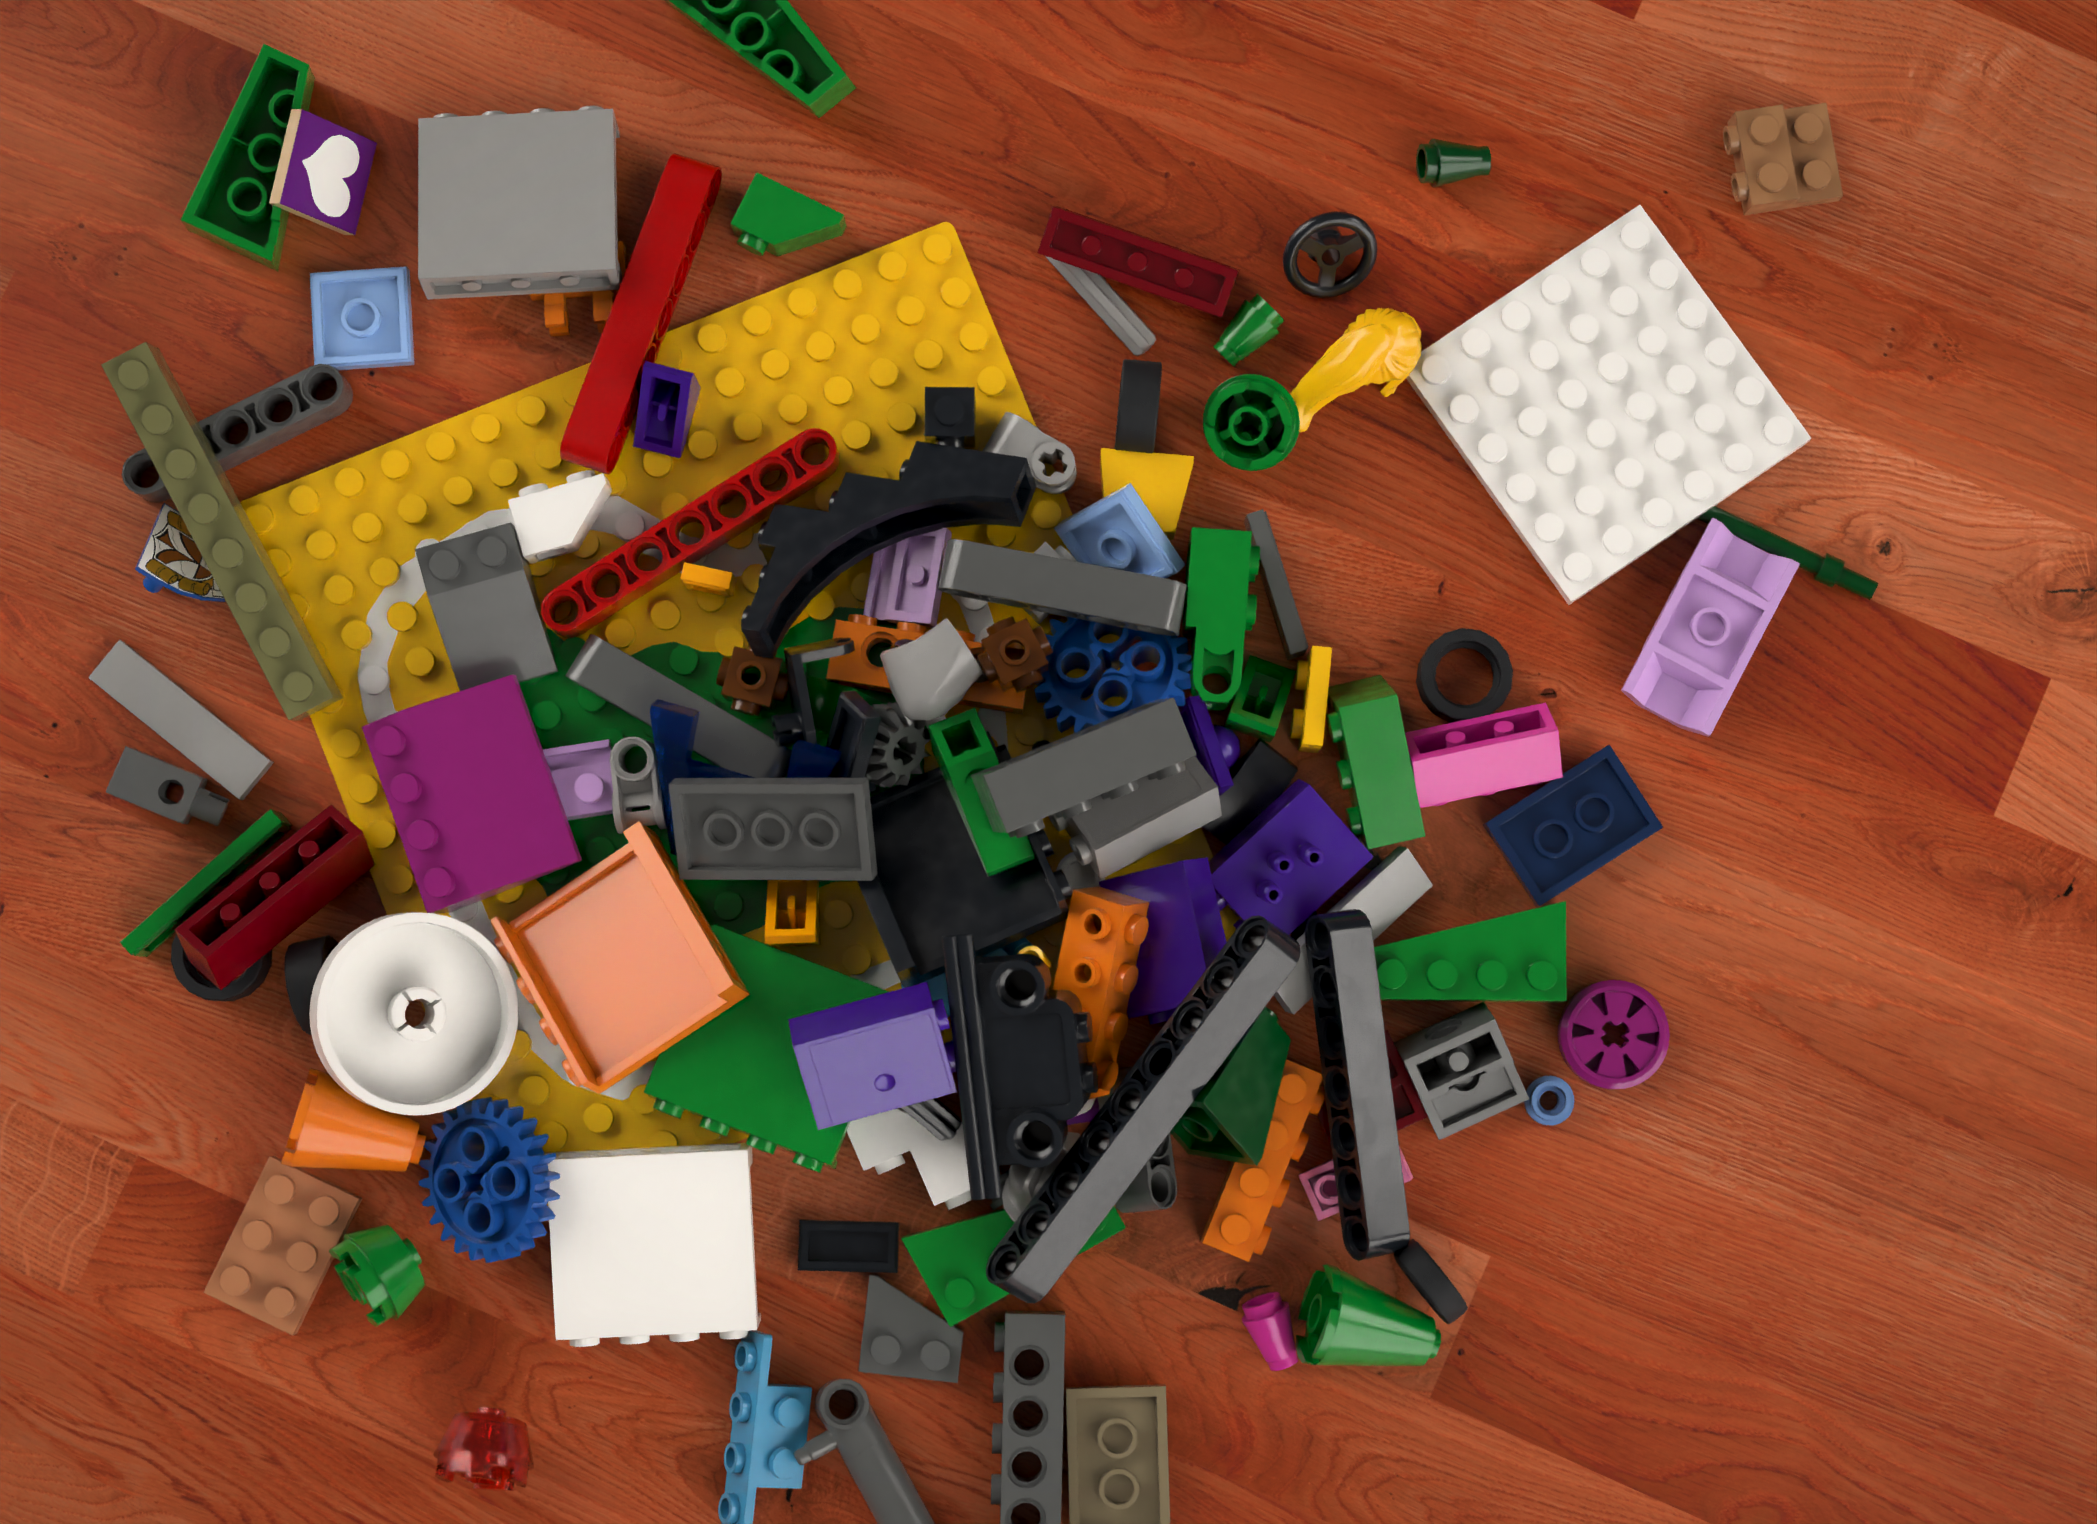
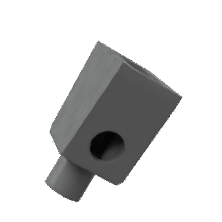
(145, 782)

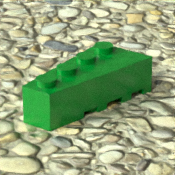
(776, 45)
(237, 183)
(956, 1258)

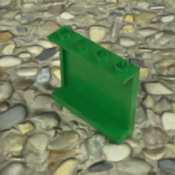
(743, 1062)

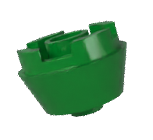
(1251, 422)
(379, 1271)

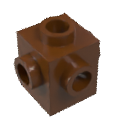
(1014, 673)
(752, 698)

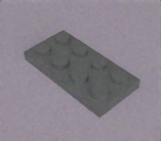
(773, 828)

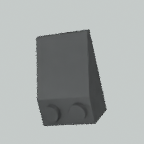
(487, 607)

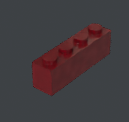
(275, 897)

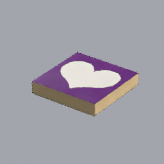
(322, 172)

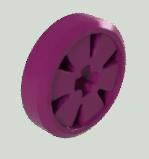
(1609, 1064)

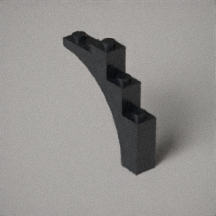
(868, 513)

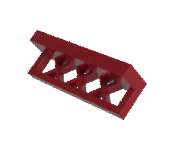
(1138, 261)

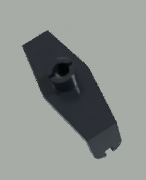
(800, 723)

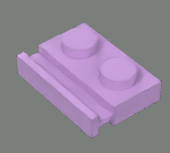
(907, 580)
(582, 778)

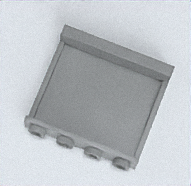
(518, 203)

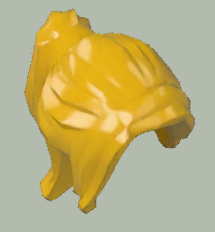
(1373, 349)

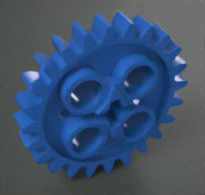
(1077, 647)
(489, 1179)

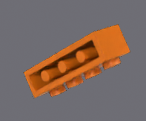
(1101, 968)
(1251, 1190)

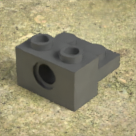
(1462, 1070)

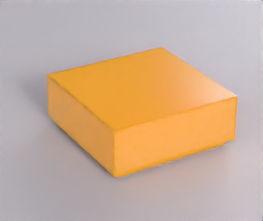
(708, 580)

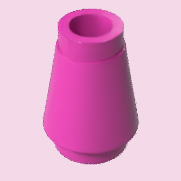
(1271, 1329)

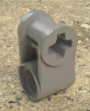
(1022, 439)
(636, 789)

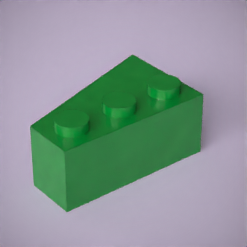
(1374, 762)

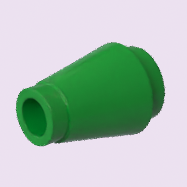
(1248, 330)

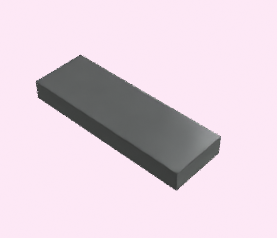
(1277, 586)

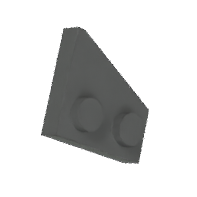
(907, 1337)

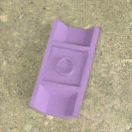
(1708, 630)

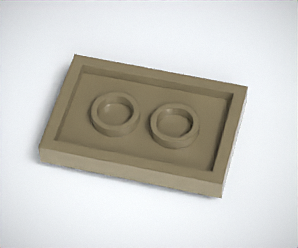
(1118, 1454)

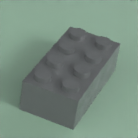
(1084, 765)

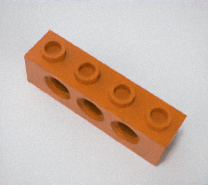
(857, 671)

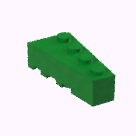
(1485, 961)

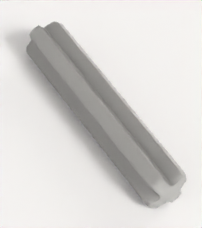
(1108, 307)

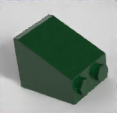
(1238, 1102)

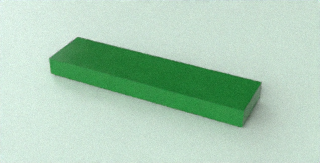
(207, 883)

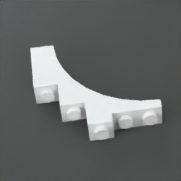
(942, 1164)

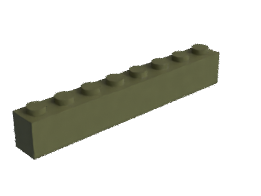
(222, 531)

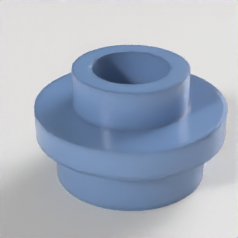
(1564, 1104)

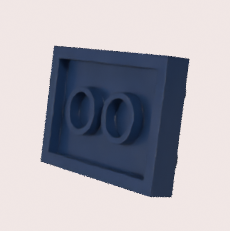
(1573, 826)

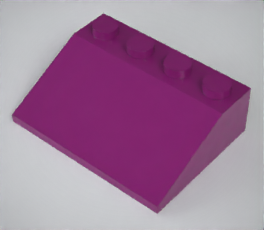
(471, 794)

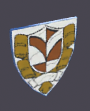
(174, 561)

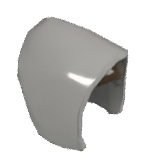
(930, 672)

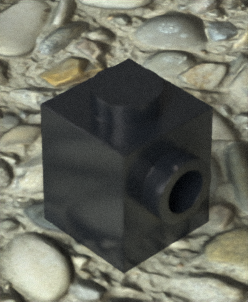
(950, 416)

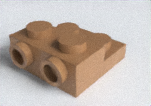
(1782, 158)

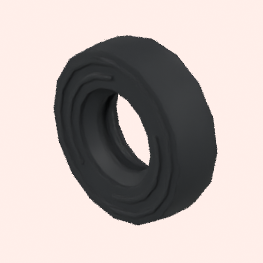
(1431, 1282)

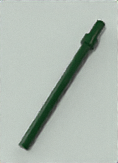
(1827, 569)

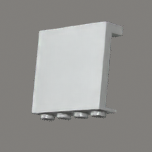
(653, 1244)

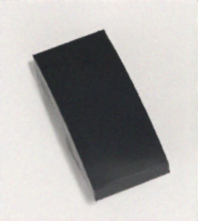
(1257, 783)

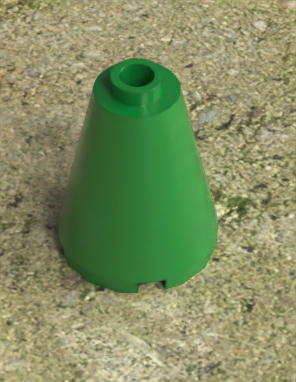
(1361, 1325)

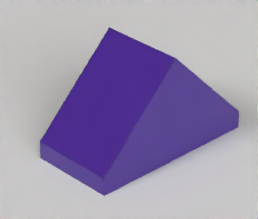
(665, 409)

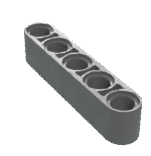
(262, 430)
(1062, 587)
(637, 686)

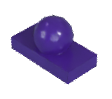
(1214, 744)

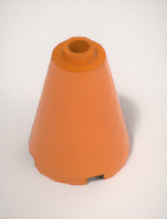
(345, 1133)

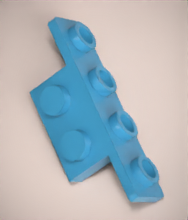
(765, 1431)

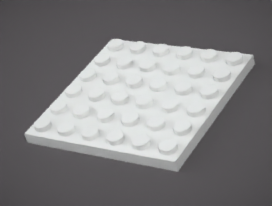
(1605, 404)

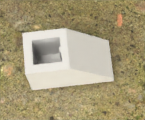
(559, 517)

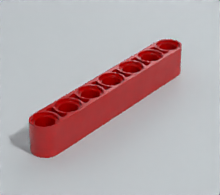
(641, 313)
(665, 534)

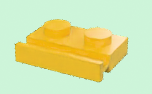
(1313, 678)

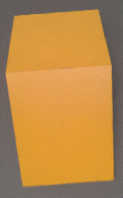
(792, 913)

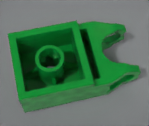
(1219, 607)

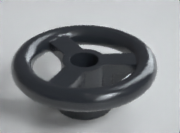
(1328, 248)

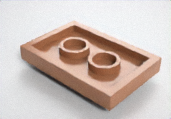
(282, 1245)

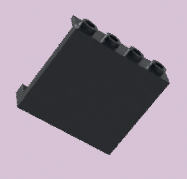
(937, 886)

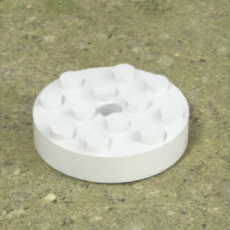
(363, 1003)

